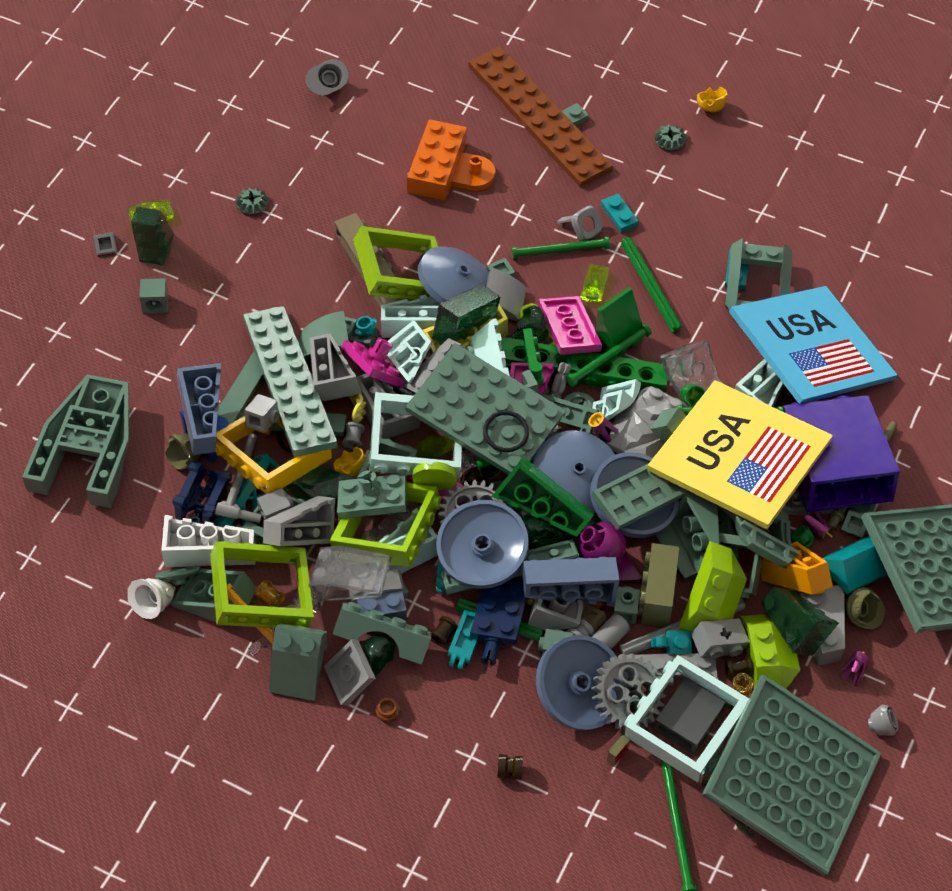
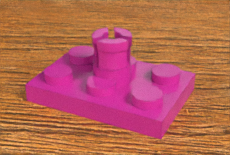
(374, 360)

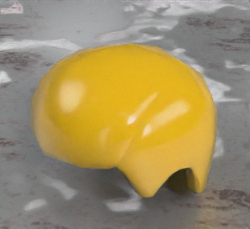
(712, 100)
(350, 462)

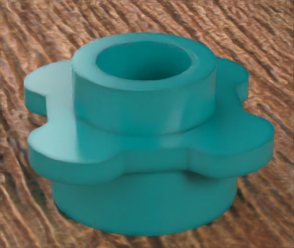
(365, 326)

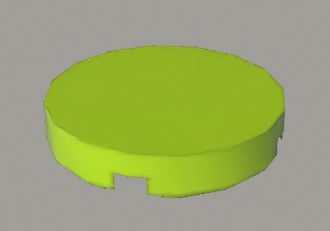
(437, 475)

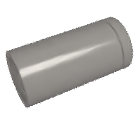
(612, 630)

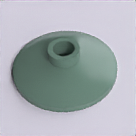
(178, 575)

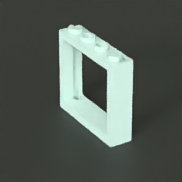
(399, 464)
(665, 752)

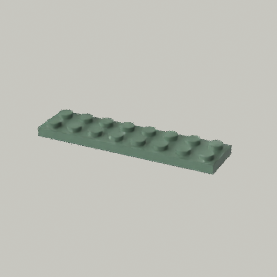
(635, 496)

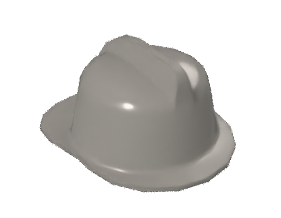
(327, 77)

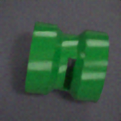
(696, 393)

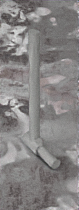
(229, 508)

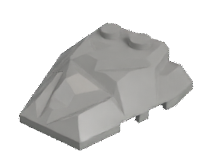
(636, 423)

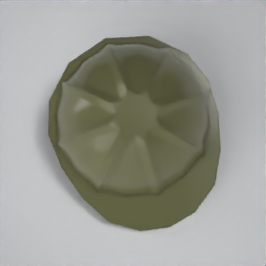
(180, 452)
(865, 608)

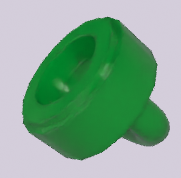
(803, 535)

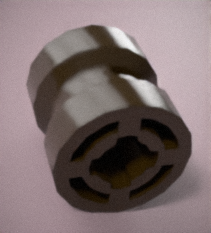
(473, 474)
(510, 767)

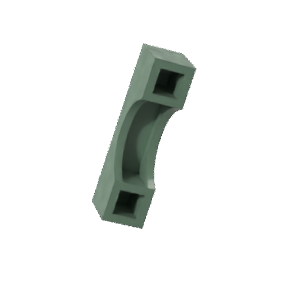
(410, 639)

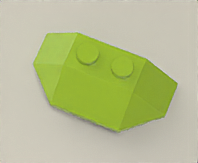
(715, 588)
(769, 651)

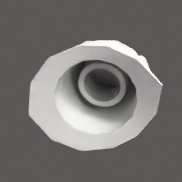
(150, 596)

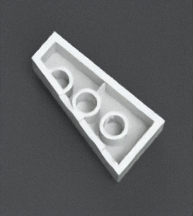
(192, 543)

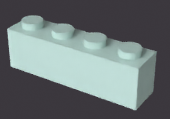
(487, 346)

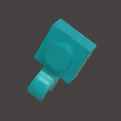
(675, 641)

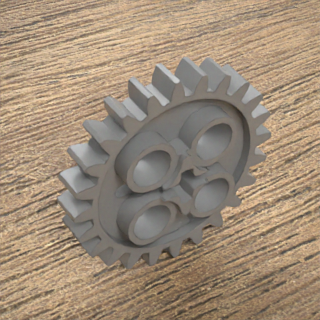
(466, 495)
(638, 675)

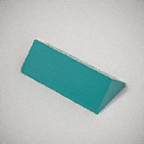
(855, 565)

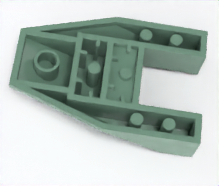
(86, 423)

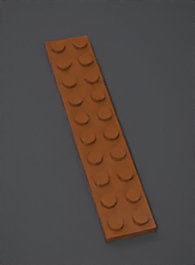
(540, 116)

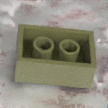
(658, 585)

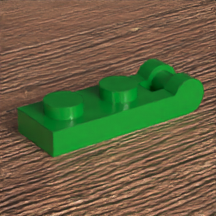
(533, 357)

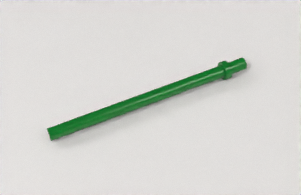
(677, 828)

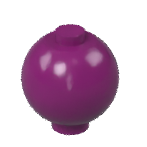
(602, 541)

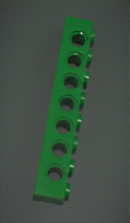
(614, 369)

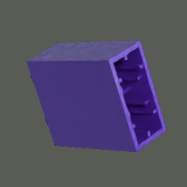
(857, 462)

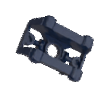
(192, 492)

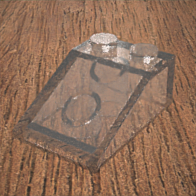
(690, 365)
(349, 573)

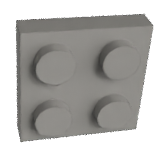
(349, 672)

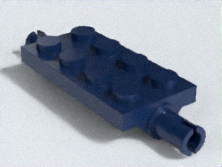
(499, 617)

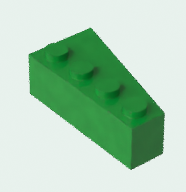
(543, 498)

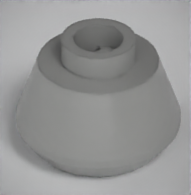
(883, 721)

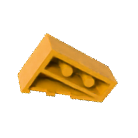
(804, 573)

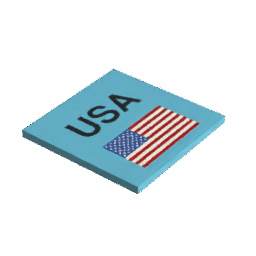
(812, 344)

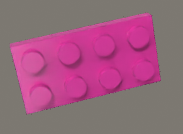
(570, 325)

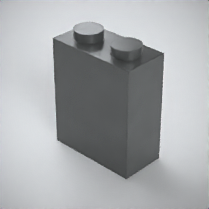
(689, 715)

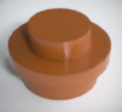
(387, 709)

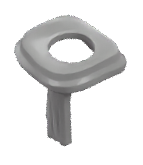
(577, 223)

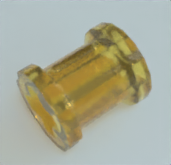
(269, 594)
(746, 684)

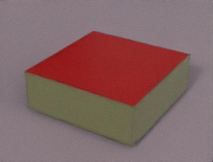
(618, 750)

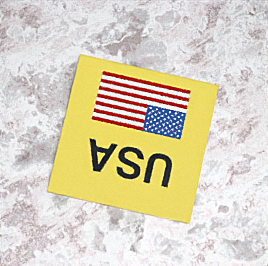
(740, 454)

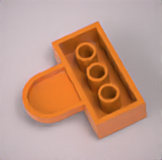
(443, 164)

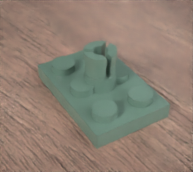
(372, 495)

